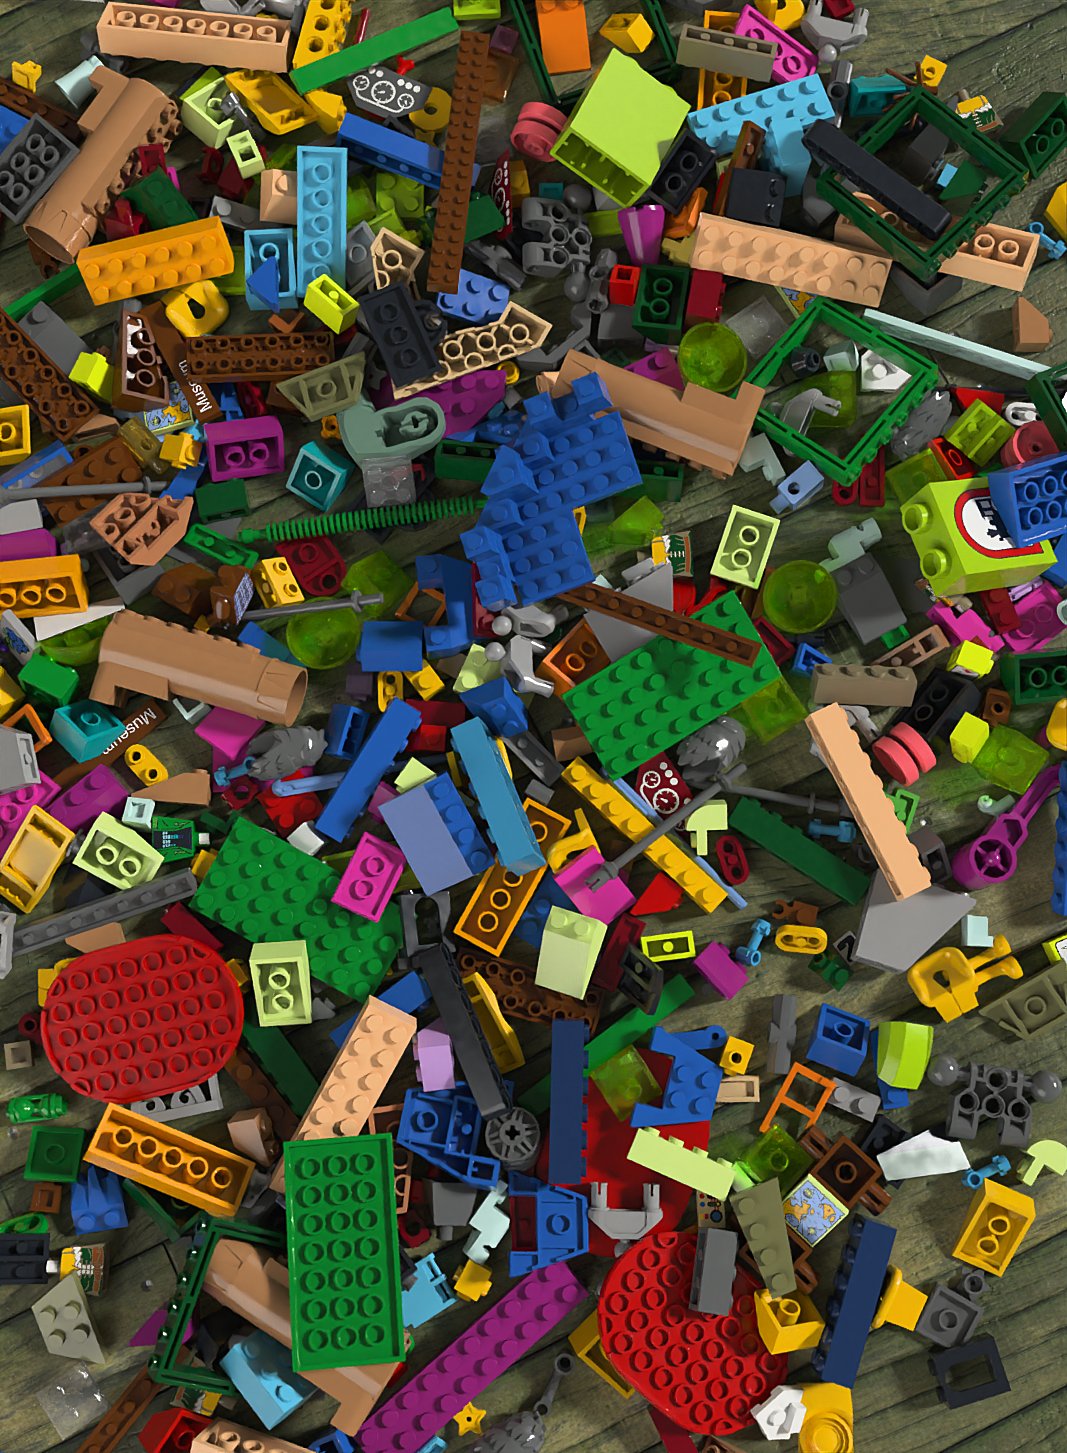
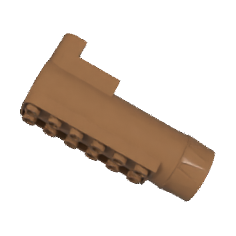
(108, 162)
(685, 425)
(172, 662)
(256, 1286)

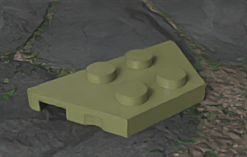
(327, 388)
(1032, 1004)
(69, 1322)

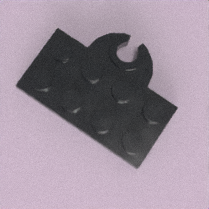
(403, 333)
(423, 494)

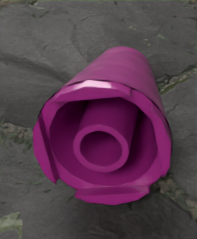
(642, 233)

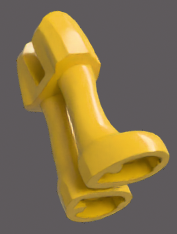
(1007, 966)

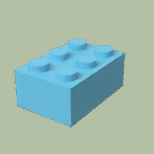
(785, 153)
(266, 244)
(266, 1377)

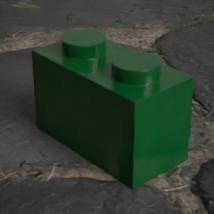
(223, 500)

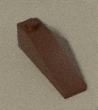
(137, 371)

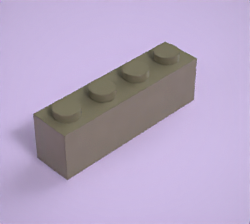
(726, 53)
(862, 685)

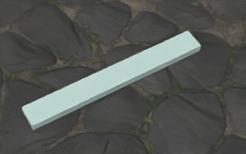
(953, 345)

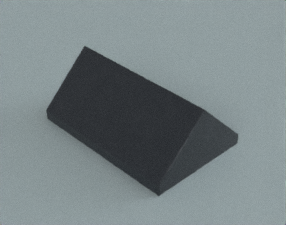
(681, 171)

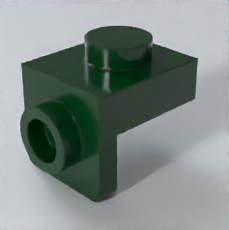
(44, 715)
(215, 824)
(831, 969)

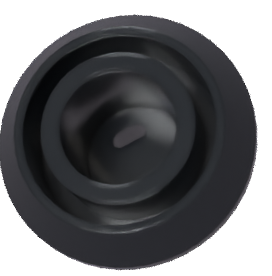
(804, 361)

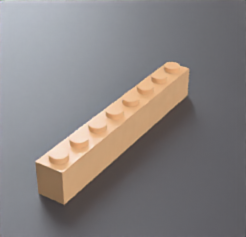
(868, 802)

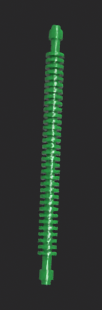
(250, 535)

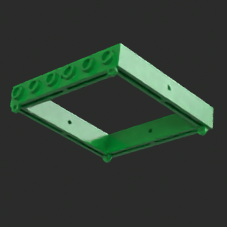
(922, 369)

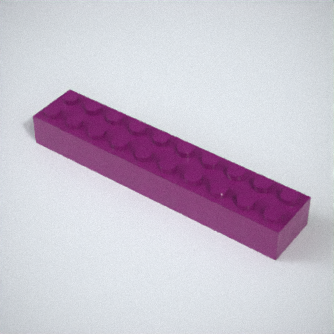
(471, 1360)

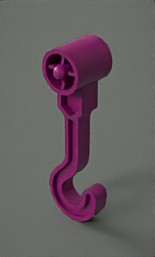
(993, 854)

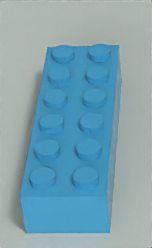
(497, 797)

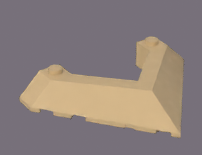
(466, 349)

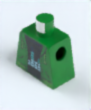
(177, 839)

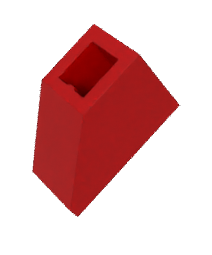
(624, 284)

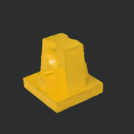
(26, 75)

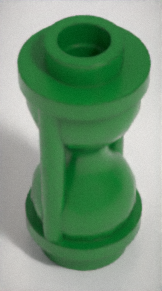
(49, 1107)

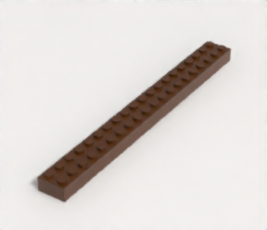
(458, 163)

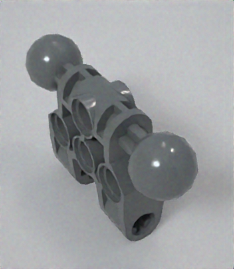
(568, 227)
(963, 1121)

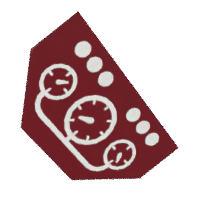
(501, 193)
(663, 790)

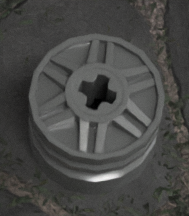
(524, 1150)

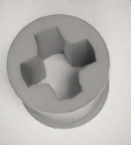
(513, 399)

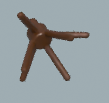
(911, 85)

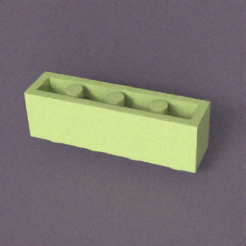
(682, 1164)

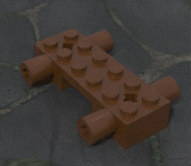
(847, 1189)

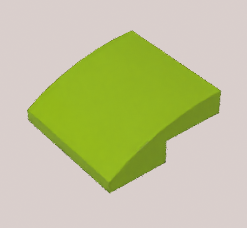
(979, 432)

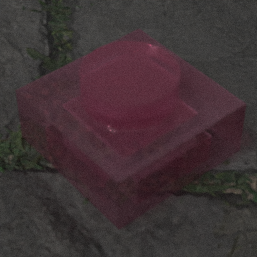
(504, 40)

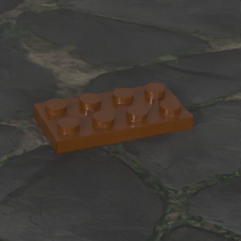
(102, 465)

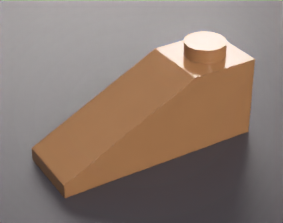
(916, 650)
(183, 789)

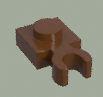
(43, 259)
(798, 914)
(46, 1197)

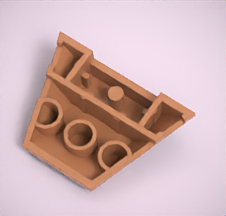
(143, 526)

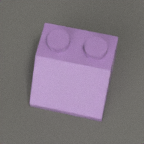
(435, 1057)

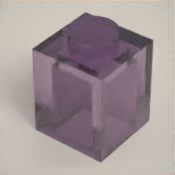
(359, 683)

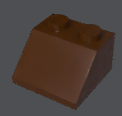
(186, 590)

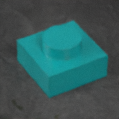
(551, 190)

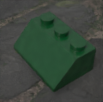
(1038, 133)
(964, 189)
(159, 200)
(481, 219)
(661, 303)
(1035, 675)
(169, 1213)

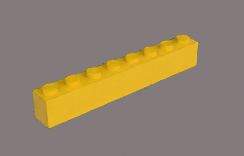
(635, 826)

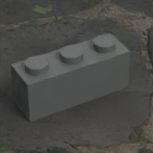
(714, 1271)

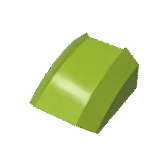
(903, 1053)

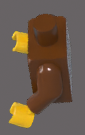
(229, 597)

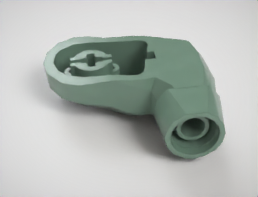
(390, 431)

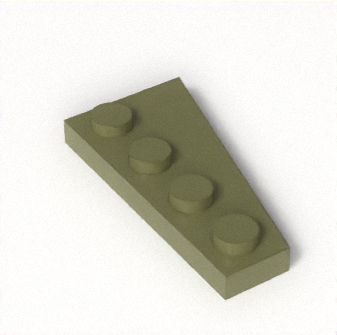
(764, 1226)

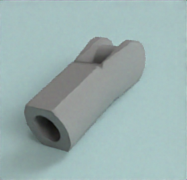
(256, 1186)

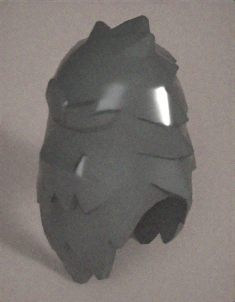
(921, 425)
(711, 748)
(285, 751)
(515, 1434)

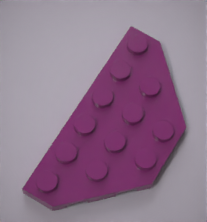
(462, 400)

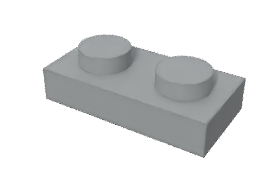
(854, 1100)

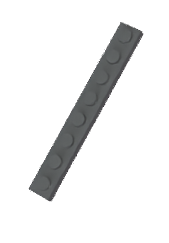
(103, 911)

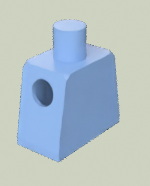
(805, 481)

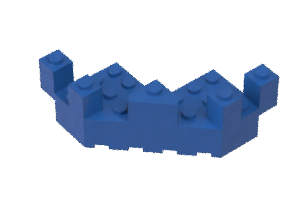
(554, 467)

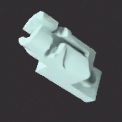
(759, 453)
(850, 544)
(489, 1223)

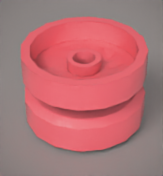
(537, 130)
(1027, 443)
(904, 754)

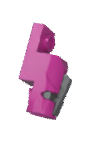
(967, 627)

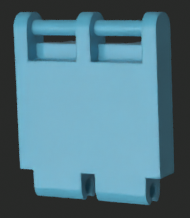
(426, 1295)

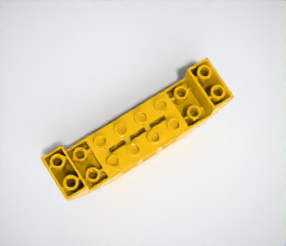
(319, 38)

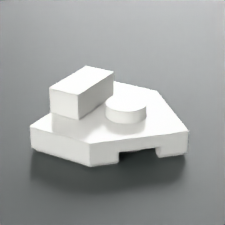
(880, 374)
(781, 1412)

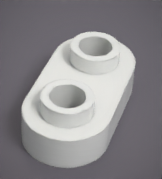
(1025, 411)

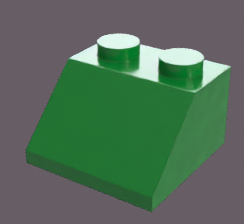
(49, 682)

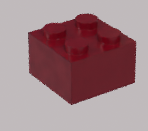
(704, 298)

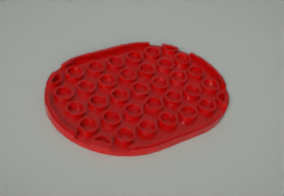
(142, 1018)
(607, 1160)
(685, 1362)

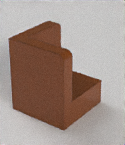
(289, 322)

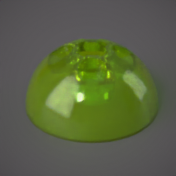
(712, 347)
(811, 603)
(308, 628)
(77, 644)

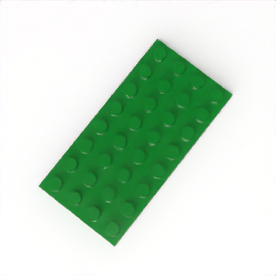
(665, 691)
(284, 894)
(343, 1252)

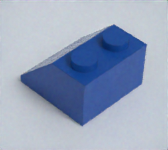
(497, 707)
(838, 1040)

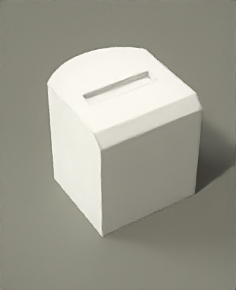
(308, 838)

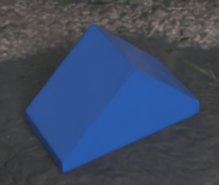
(265, 284)
(804, 660)

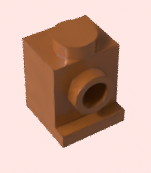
(987, 712)

